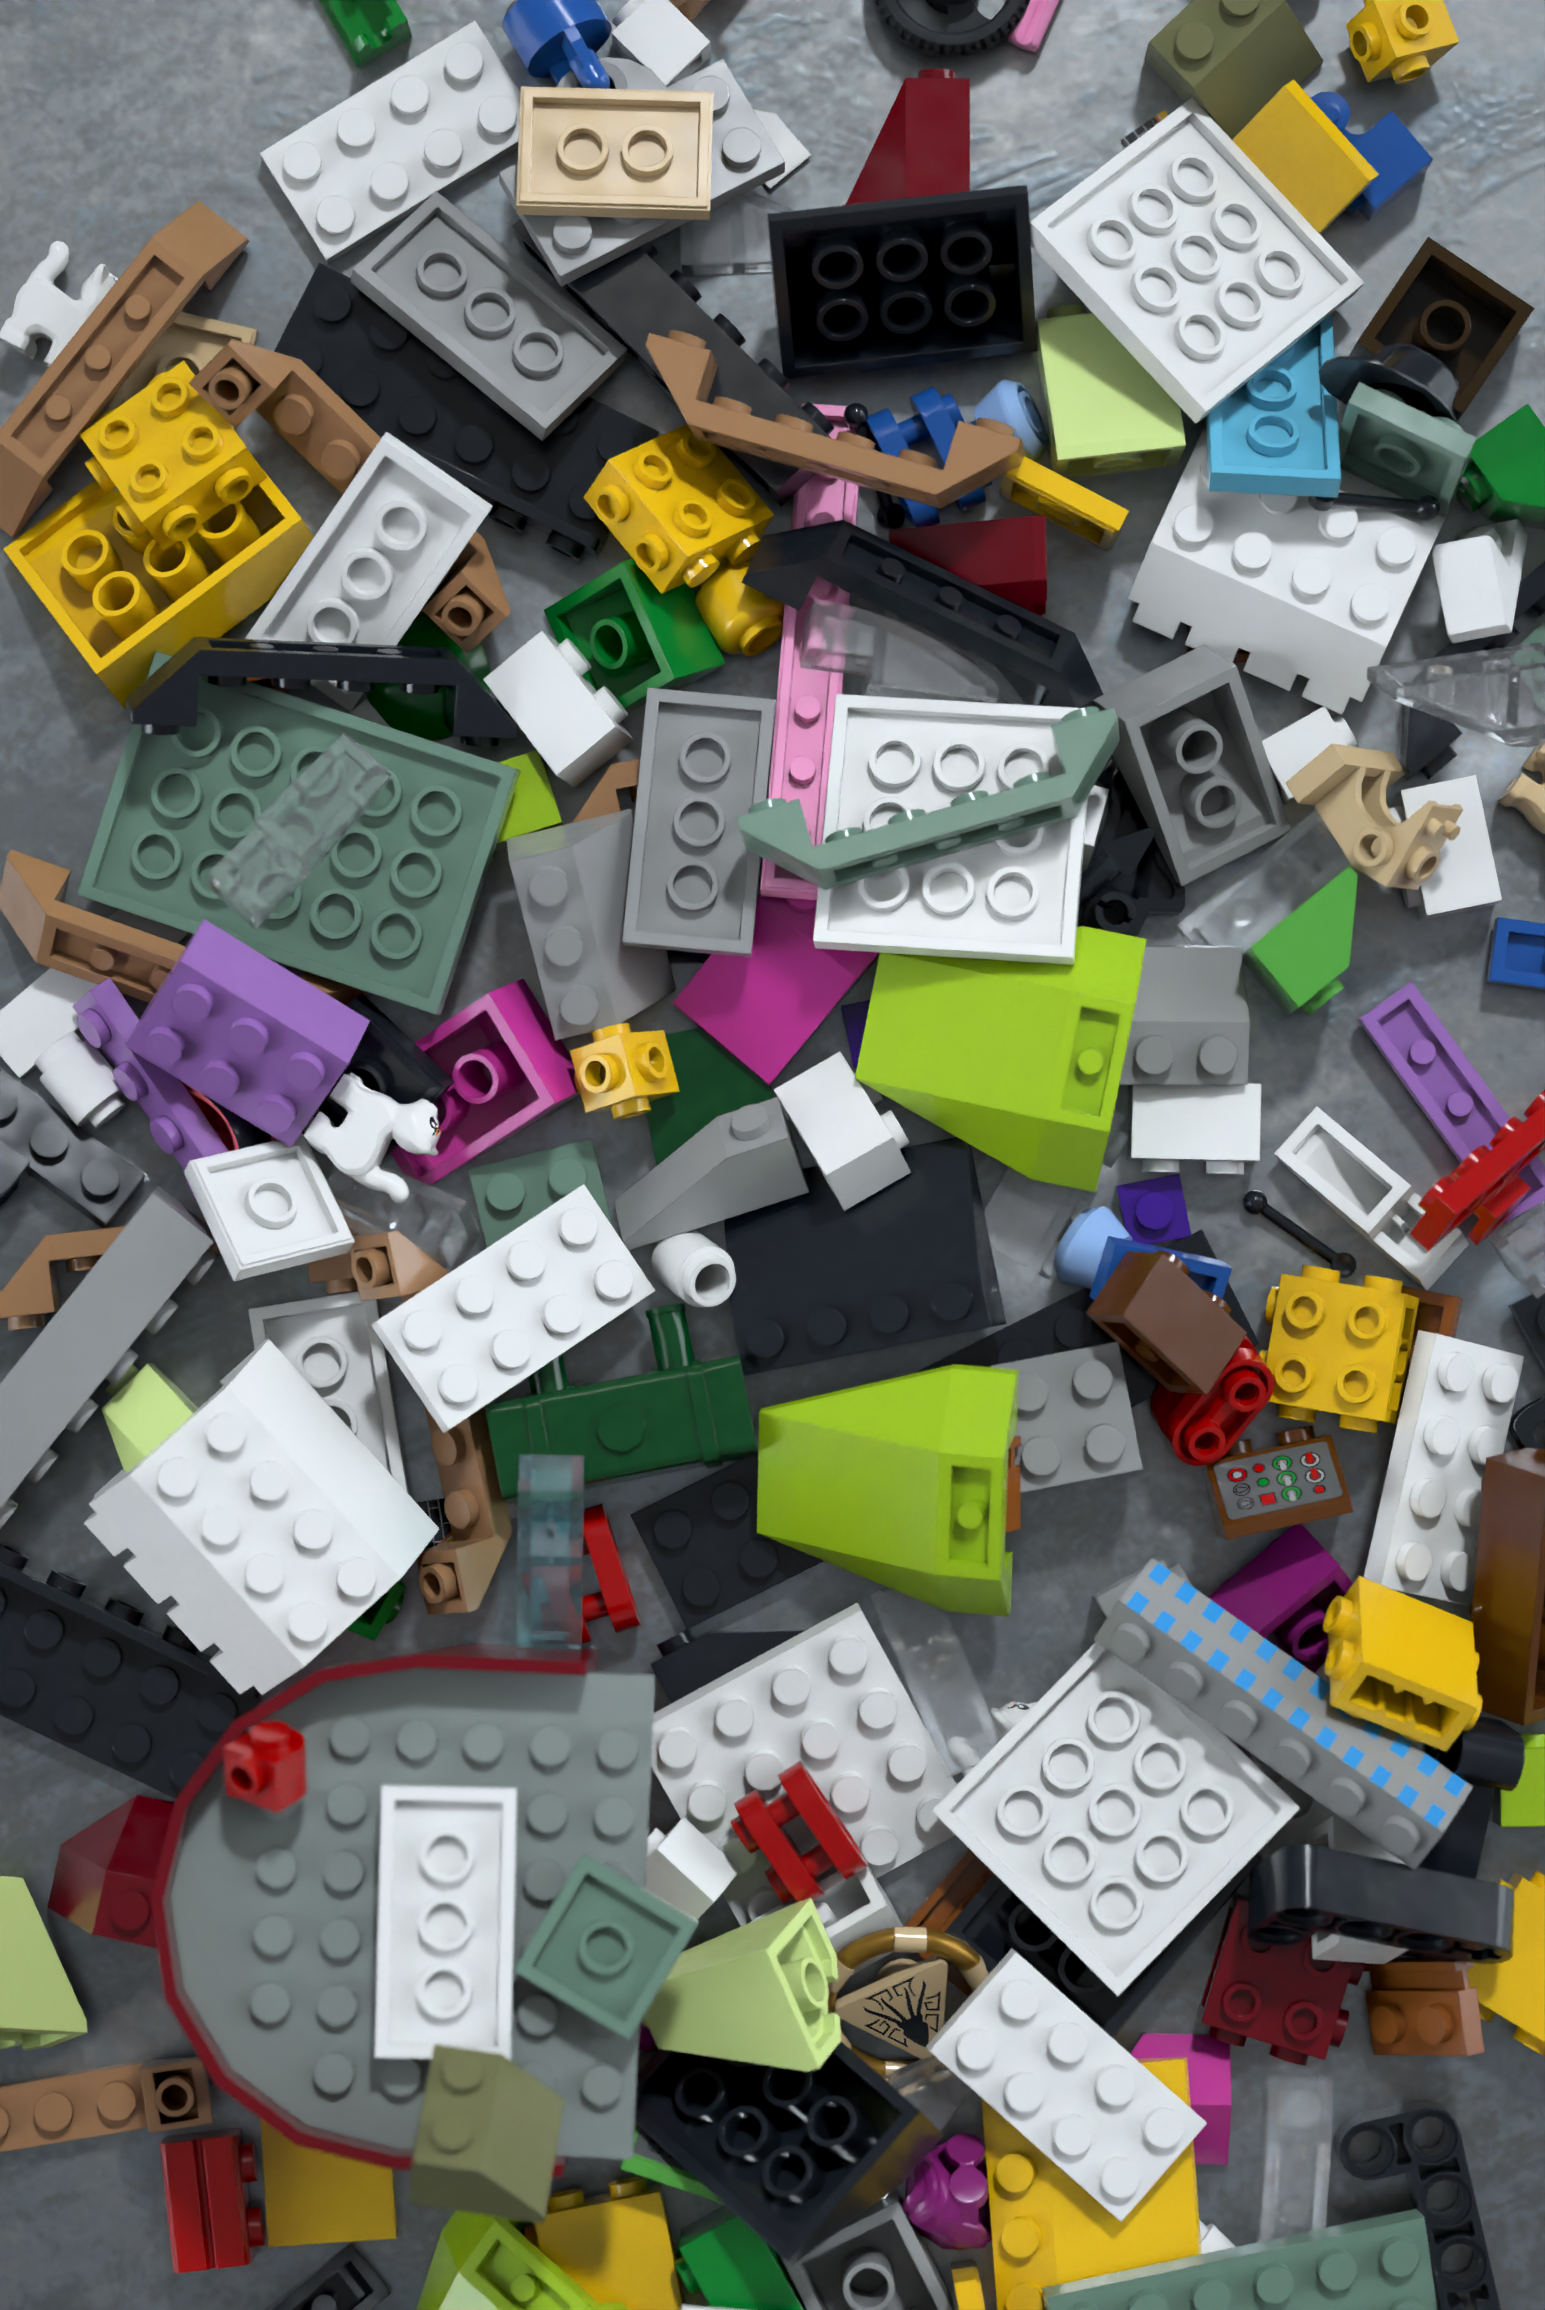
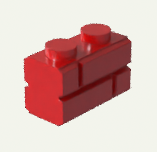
(210, 2200)

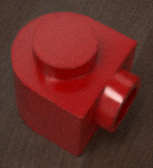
(267, 1766)

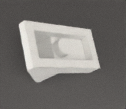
(1480, 579)

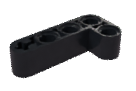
(1487, 1759)
(1380, 1903)
(1423, 2169)

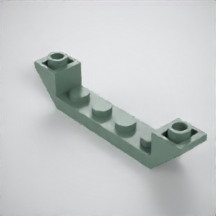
(1082, 747)

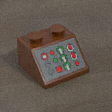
(1276, 1484)

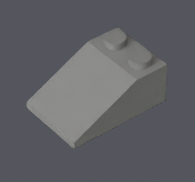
(1196, 763)

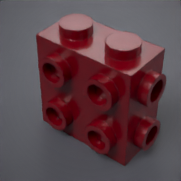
(1274, 1993)

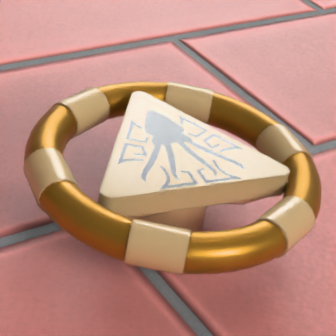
(908, 1996)

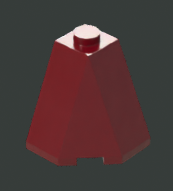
(921, 142)
(994, 554)
(110, 1872)

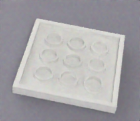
(1193, 259)
(979, 903)
(817, 1702)
(1115, 1814)

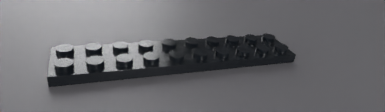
(708, 1533)

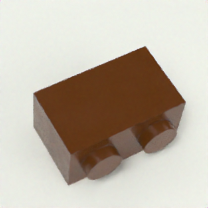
(1167, 1321)

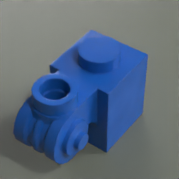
(1386, 147)

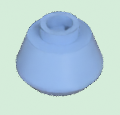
(1014, 406)
(1083, 1245)

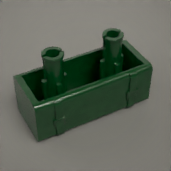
(632, 1425)

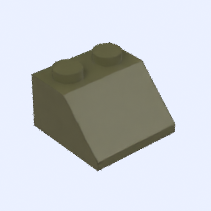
(1232, 56)
(485, 2137)

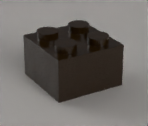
(1449, 313)

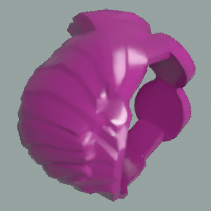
(950, 2195)

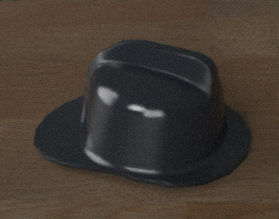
(1400, 368)

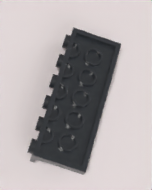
(445, 418)
(107, 1680)

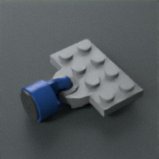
(561, 43)

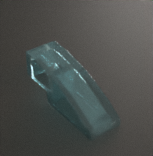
(550, 1551)

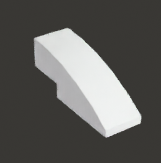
(1366, 1196)

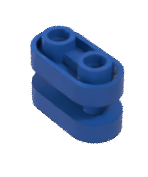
(936, 423)

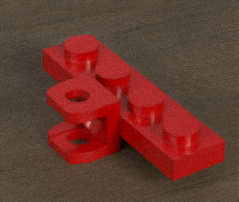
(1484, 1182)

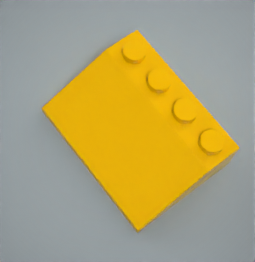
(130, 598)
(1057, 2233)

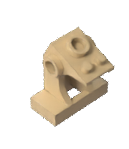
(1350, 796)

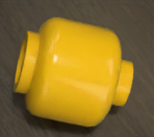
(737, 614)

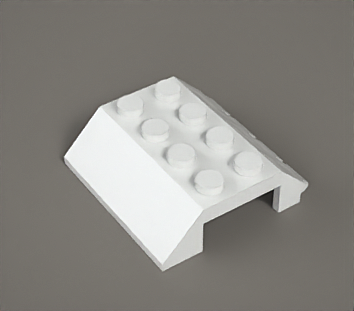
(1283, 580)
(262, 1523)

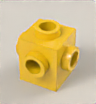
(1400, 38)
(623, 1071)

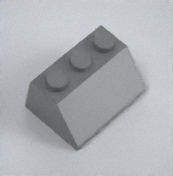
(574, 913)
(1189, 1018)

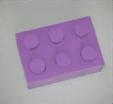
(247, 1033)

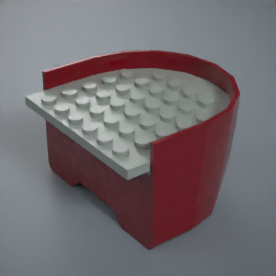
(276, 1914)

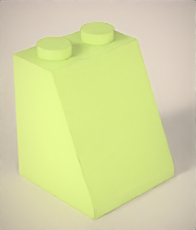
(1100, 401)

